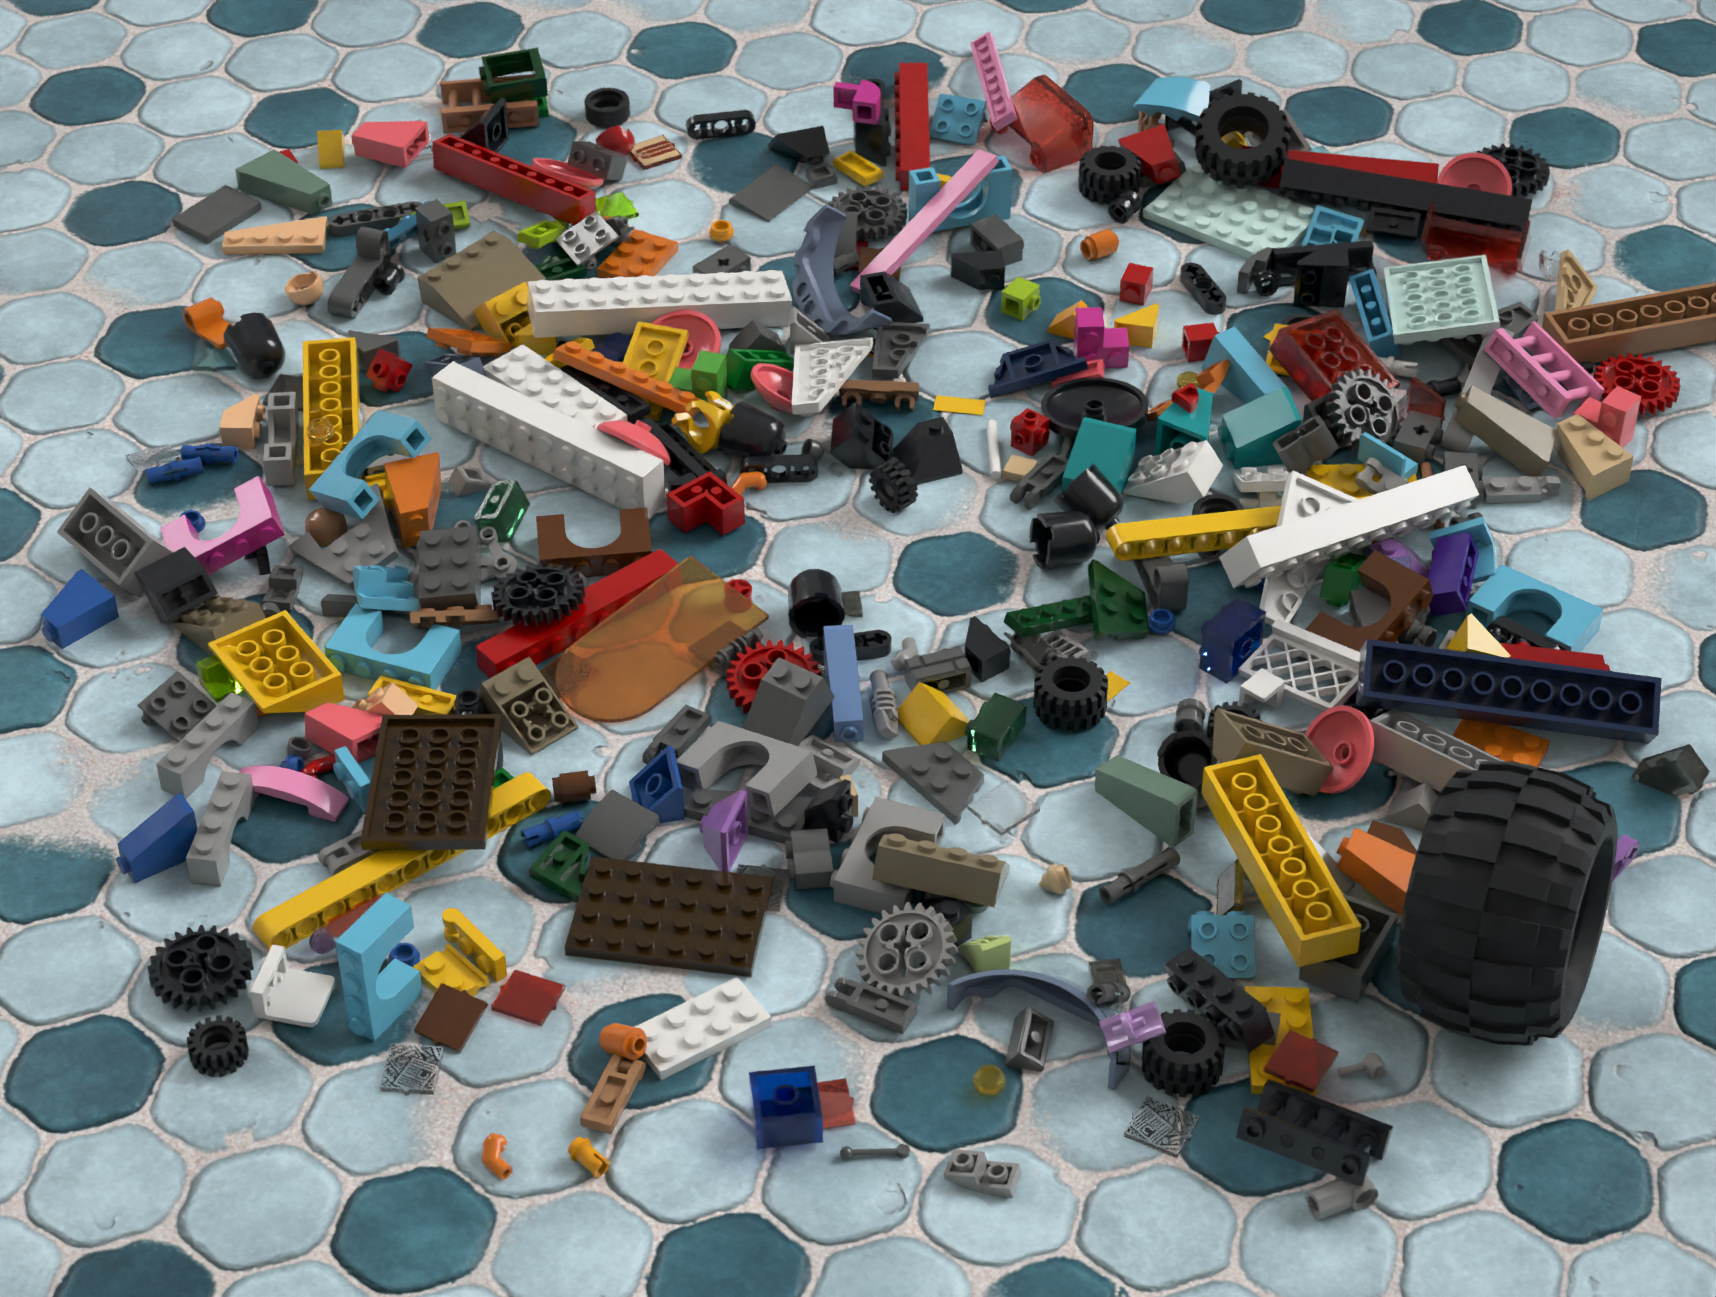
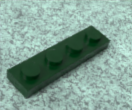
(1050, 616)

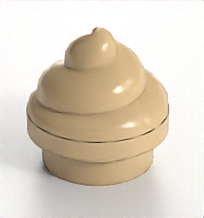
(1056, 879)

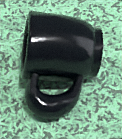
(468, 702)

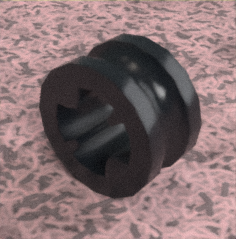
(1269, 289)

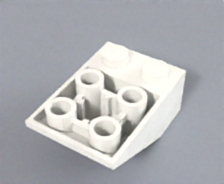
(1176, 474)

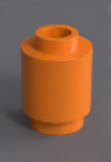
(1099, 244)
(623, 1041)

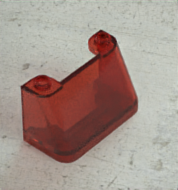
(1051, 123)

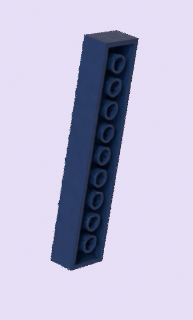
(1509, 691)

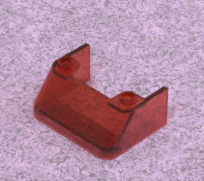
(1460, 239)

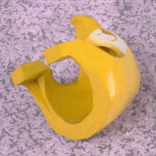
(717, 413)

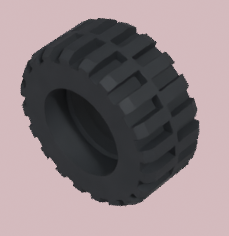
(1248, 114)

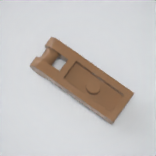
(612, 1094)

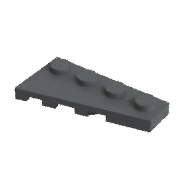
(1513, 318)
(759, 824)

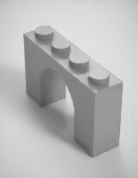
(725, 746)
(854, 880)

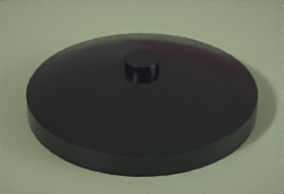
(1096, 399)

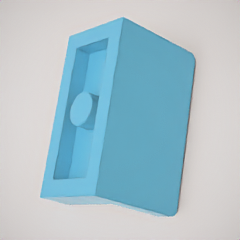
(1387, 456)

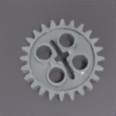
(933, 949)

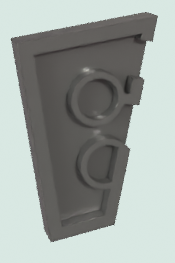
(896, 347)

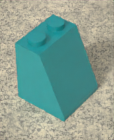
(1255, 426)
(1179, 427)
(1105, 445)

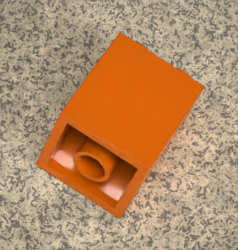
(413, 495)

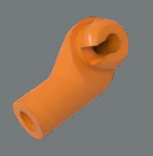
(749, 479)
(492, 1156)

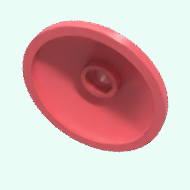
(567, 172)
(1476, 172)
(702, 333)
(774, 385)
(637, 436)
(1346, 742)

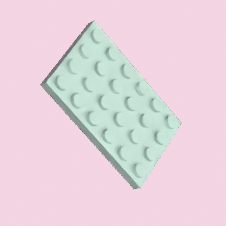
(1230, 216)
(1441, 300)

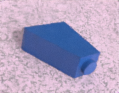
(78, 610)
(158, 841)

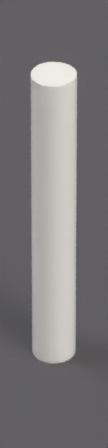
(993, 448)

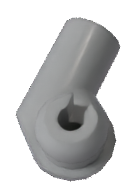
(909, 650)

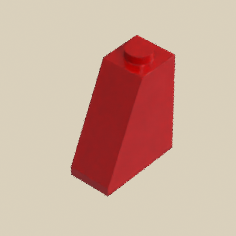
(1154, 152)

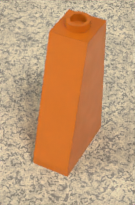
(1377, 867)

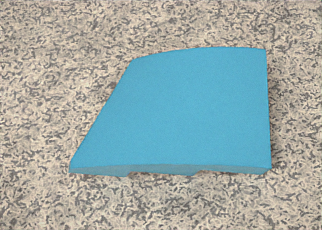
(1175, 98)
(1332, 227)
(384, 588)

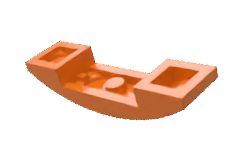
(1208, 379)

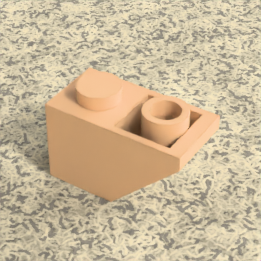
(242, 423)
(387, 701)

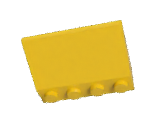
(279, 666)

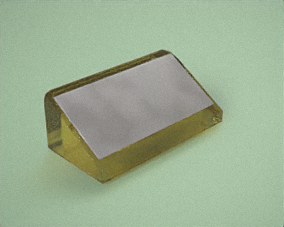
(1230, 889)

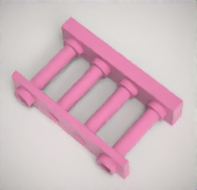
(1534, 378)

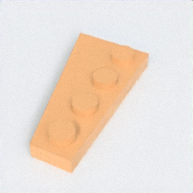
(292, 237)

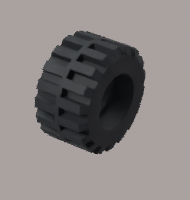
(1107, 173)
(1070, 693)
(1184, 1072)

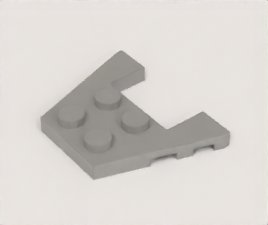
(363, 545)

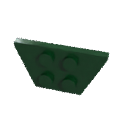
(1116, 605)

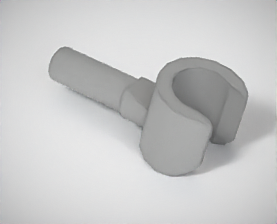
(1371, 1063)

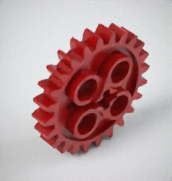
(1640, 376)
(749, 669)

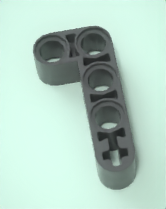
(358, 281)
(1164, 582)

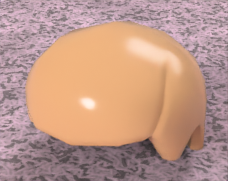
(305, 288)

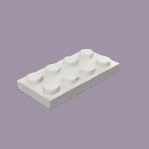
(702, 1027)

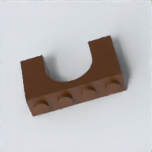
(629, 547)
(1397, 584)

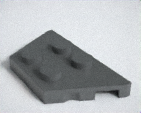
(938, 775)

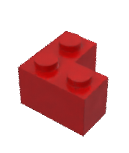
(706, 501)

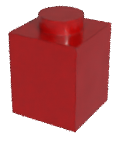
(1136, 284)
(1197, 340)

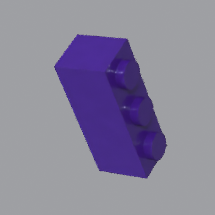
(1452, 573)

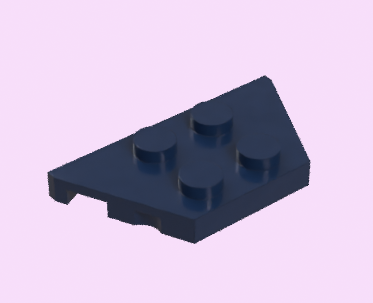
(1034, 366)

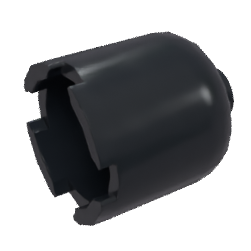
(255, 346)
(752, 433)
(1094, 497)
(1063, 538)
(814, 602)
(1185, 756)

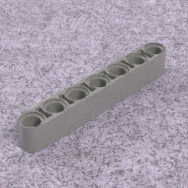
(1482, 376)

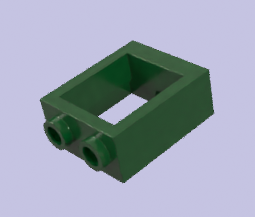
(509, 64)

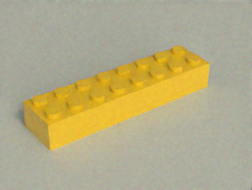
(332, 394)
(1281, 861)

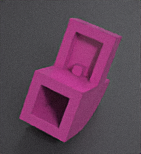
(861, 99)

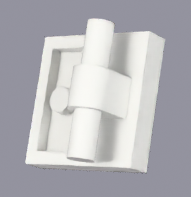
(1264, 483)

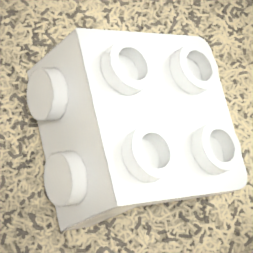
(288, 993)

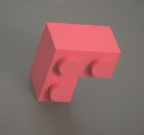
(1614, 415)

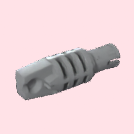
(883, 705)

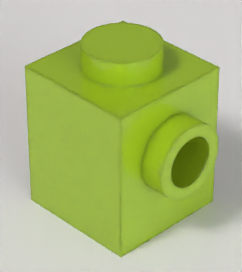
(1020, 298)

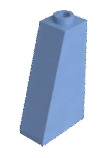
(843, 681)

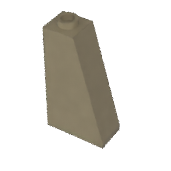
(1506, 430)

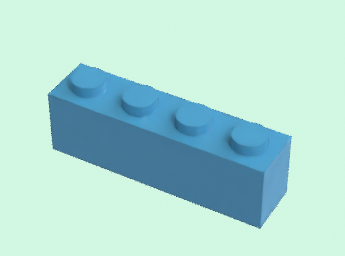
(1374, 314)

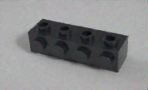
(1220, 999)

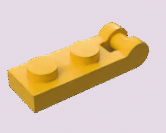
(474, 944)

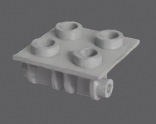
(587, 239)

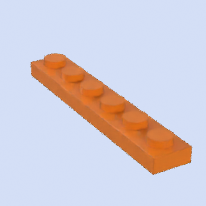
(624, 377)

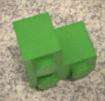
(706, 375)

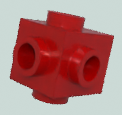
(388, 371)
(1029, 432)

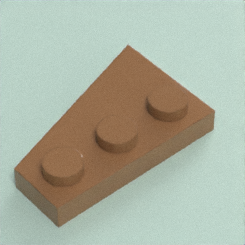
(453, 616)

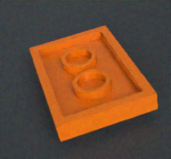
(638, 256)
(468, 341)
(1503, 742)

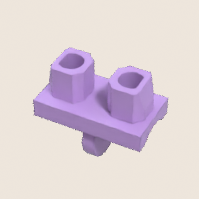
(1132, 1027)

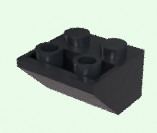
(872, 140)
(1322, 278)
(889, 297)
(860, 439)
(175, 584)

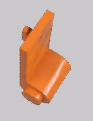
(207, 321)

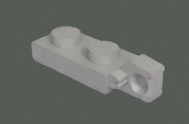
(1519, 489)

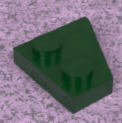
(560, 267)
(563, 865)

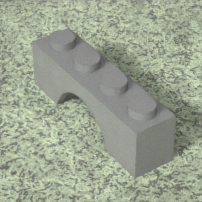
(281, 450)
(185, 764)
(210, 849)

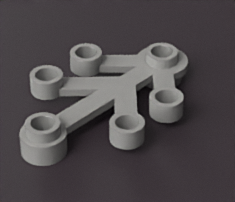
(491, 565)

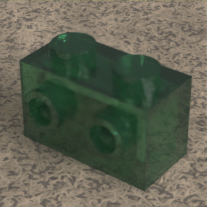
(502, 509)
(996, 726)

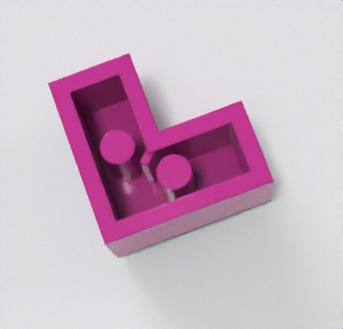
(1097, 342)

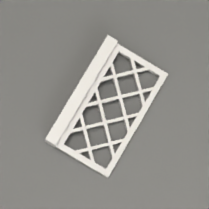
(1319, 652)

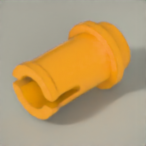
(590, 1158)

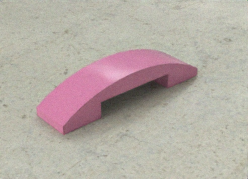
(299, 788)

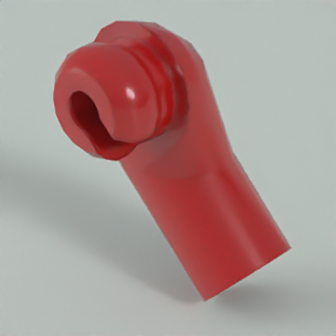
(319, 766)

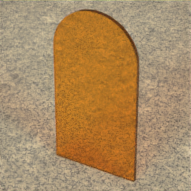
(654, 644)

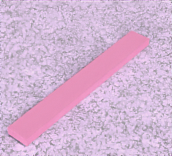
(993, 81)
(930, 216)

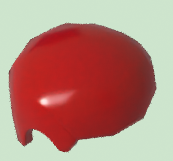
(617, 140)

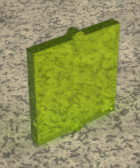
(616, 205)

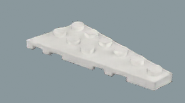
(822, 370)
(1300, 499)

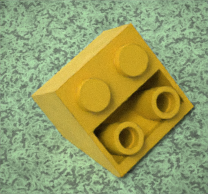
(505, 314)

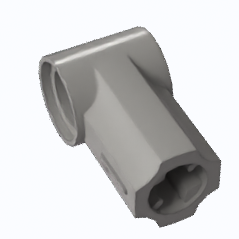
(1340, 1195)

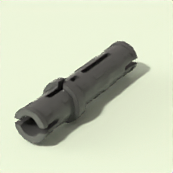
(1130, 881)

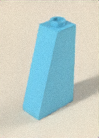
(1248, 373)

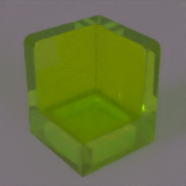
(216, 679)

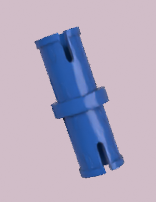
(210, 453)
(156, 474)
(551, 829)

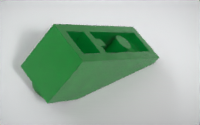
(741, 362)
(1341, 578)

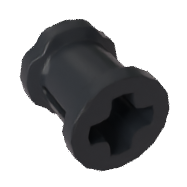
(387, 281)

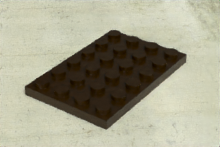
(432, 782)
(669, 916)

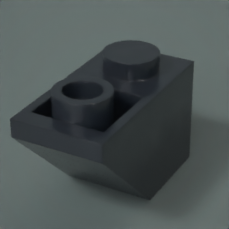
(985, 651)
(831, 810)

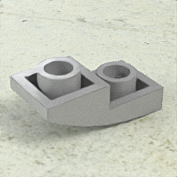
(974, 1172)

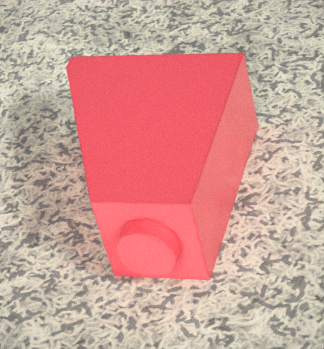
(391, 141)
(340, 726)

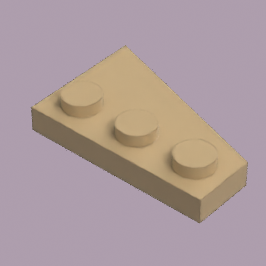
(1574, 284)

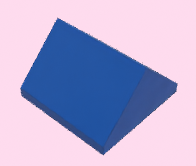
(660, 787)

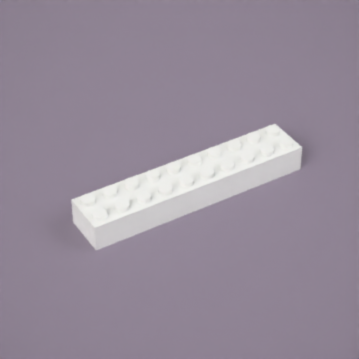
(618, 303)
(548, 439)
(1348, 527)

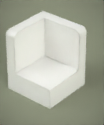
(1263, 687)

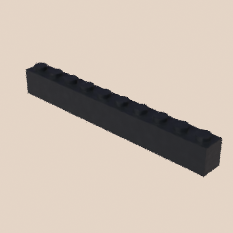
(1365, 189)

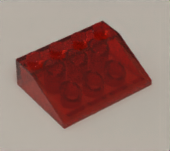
(1324, 350)

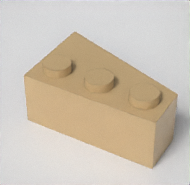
(1592, 456)

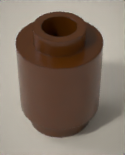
(573, 787)

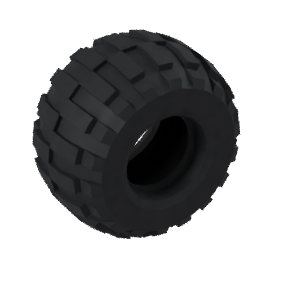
(1507, 902)

